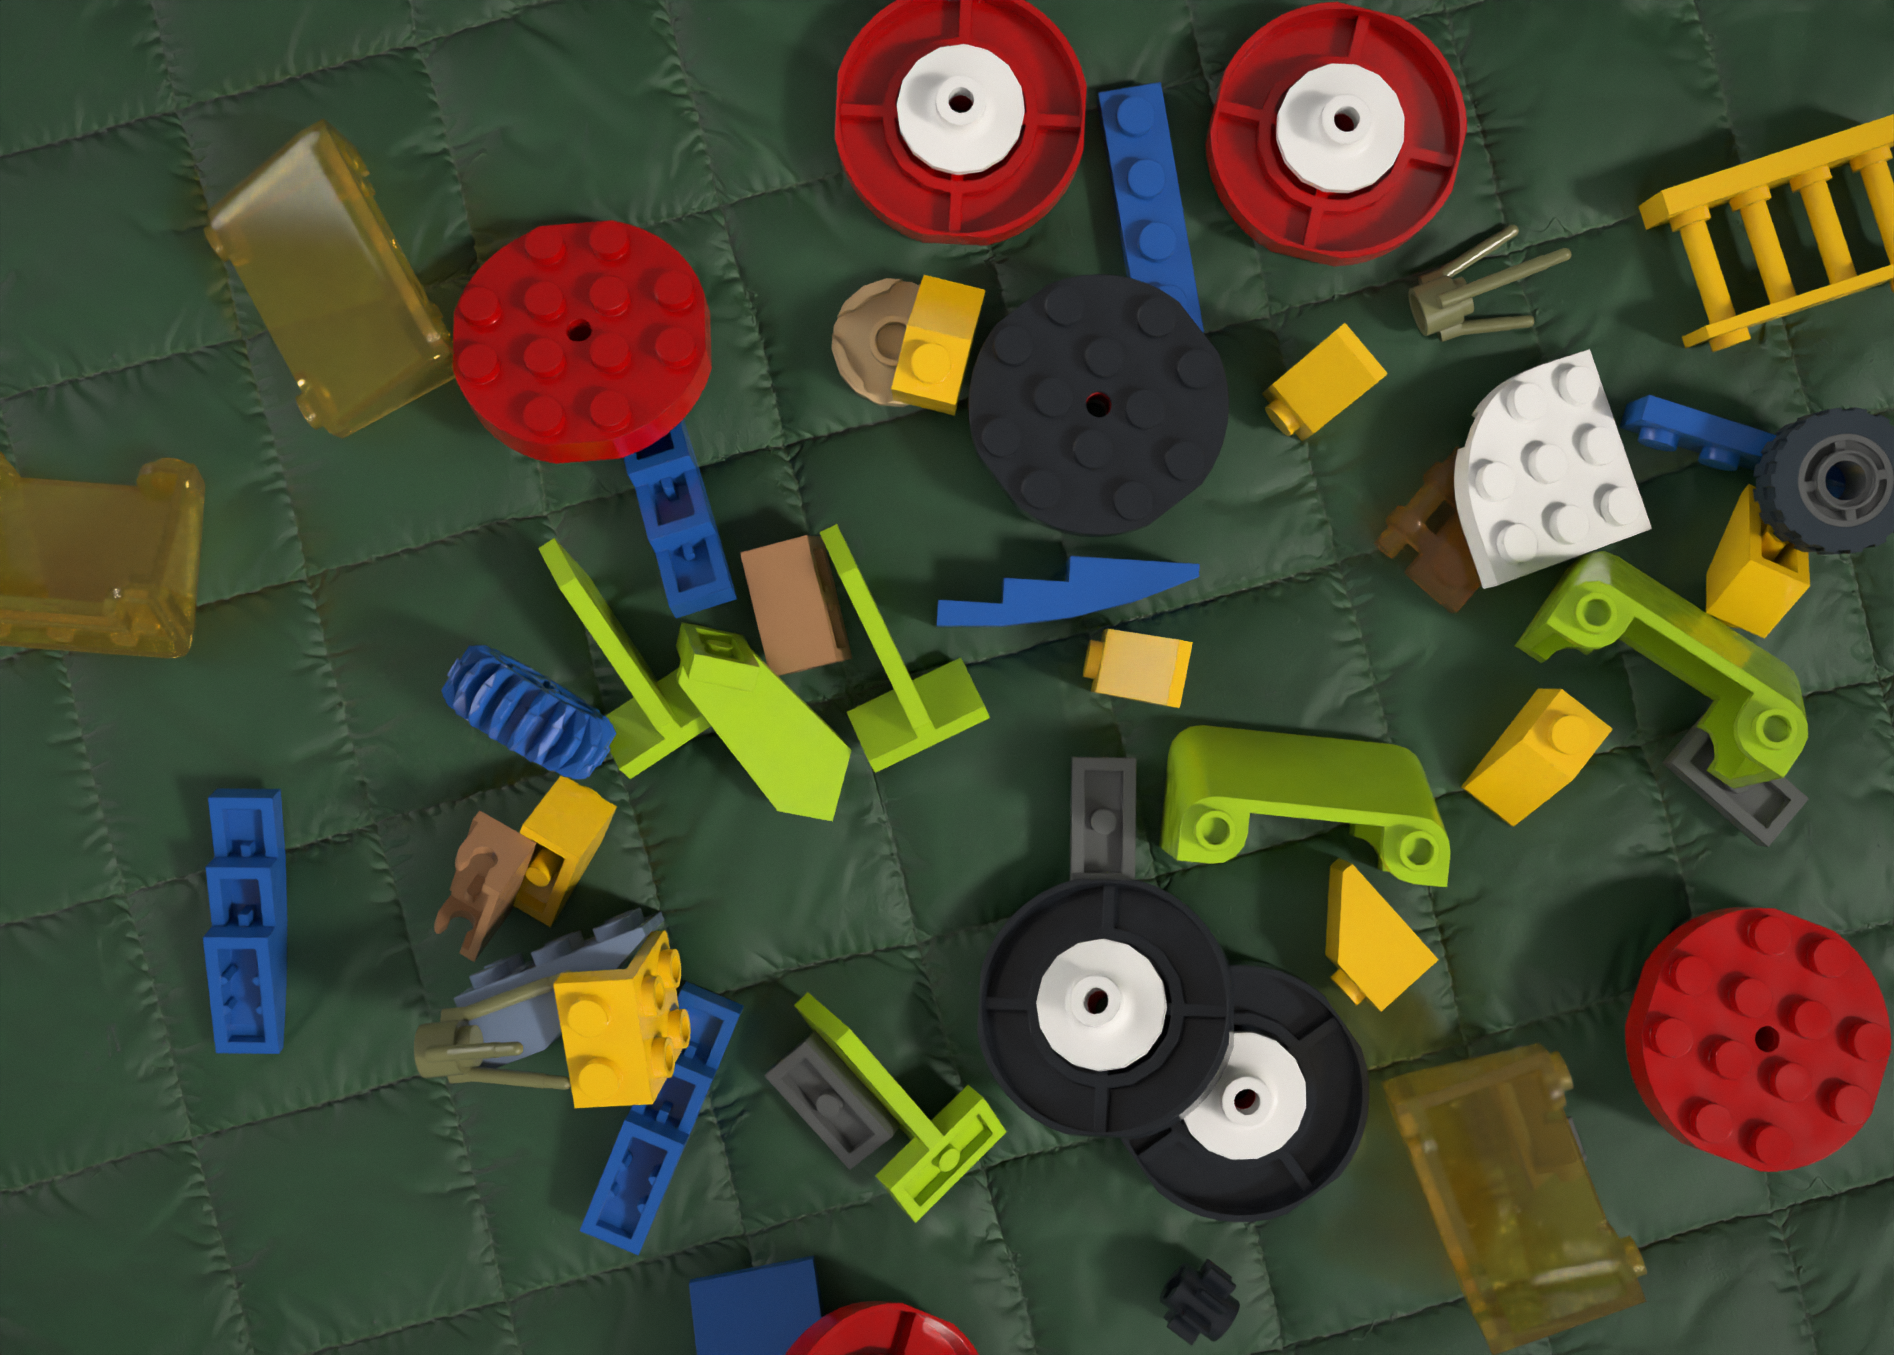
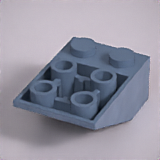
(536, 1020)

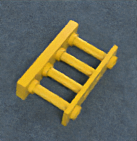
(1747, 191)

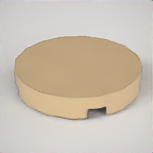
(871, 337)

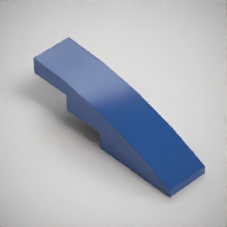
(680, 523)
(1088, 588)
(249, 921)
(658, 1132)

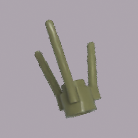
(1443, 302)
(458, 1049)

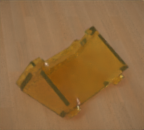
(332, 282)
(101, 561)
(1513, 1194)

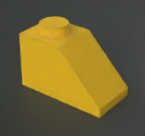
(937, 345)
(1322, 384)
(1753, 572)
(1138, 667)
(1536, 755)
(567, 834)
(1369, 941)

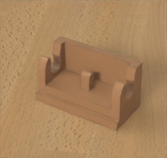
(796, 605)
(485, 881)

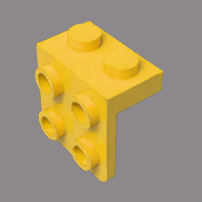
(623, 1027)

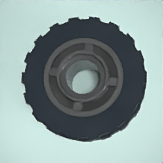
(1794, 487)

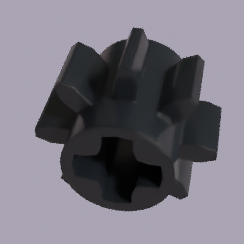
(1199, 1302)

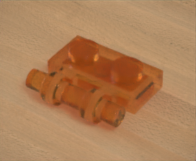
(1444, 561)

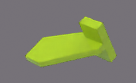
(916, 710)
(660, 712)
(763, 722)
(938, 1148)

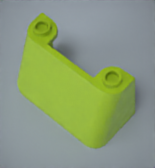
(1756, 698)
(1229, 772)

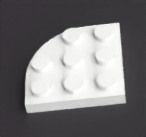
(1544, 473)

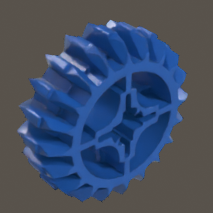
(528, 712)

